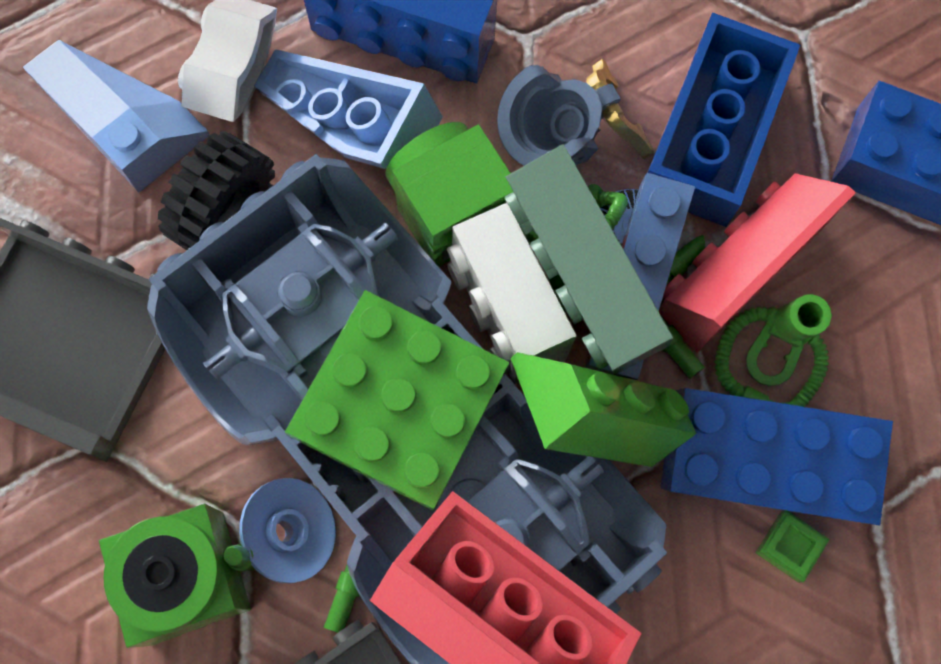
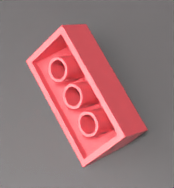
(751, 256)
(493, 600)

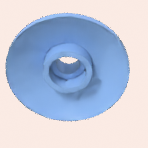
(307, 527)

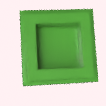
(792, 546)

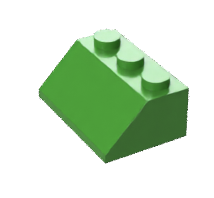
(602, 412)

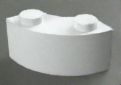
(227, 58)

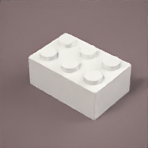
(508, 289)

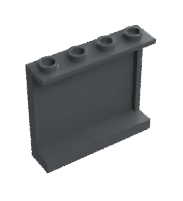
(72, 339)

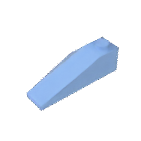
(349, 108)
(123, 117)

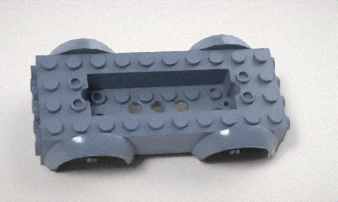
(259, 313)

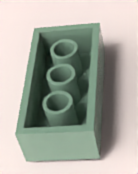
(588, 257)

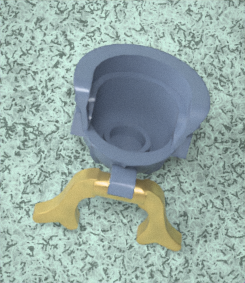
(545, 112)

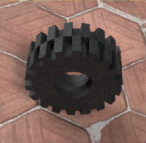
(212, 187)

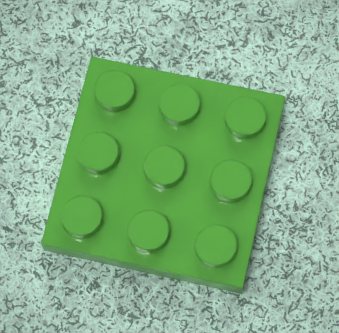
(397, 399)

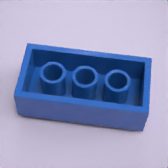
(425, 33)
(724, 115)
(895, 151)
(782, 457)

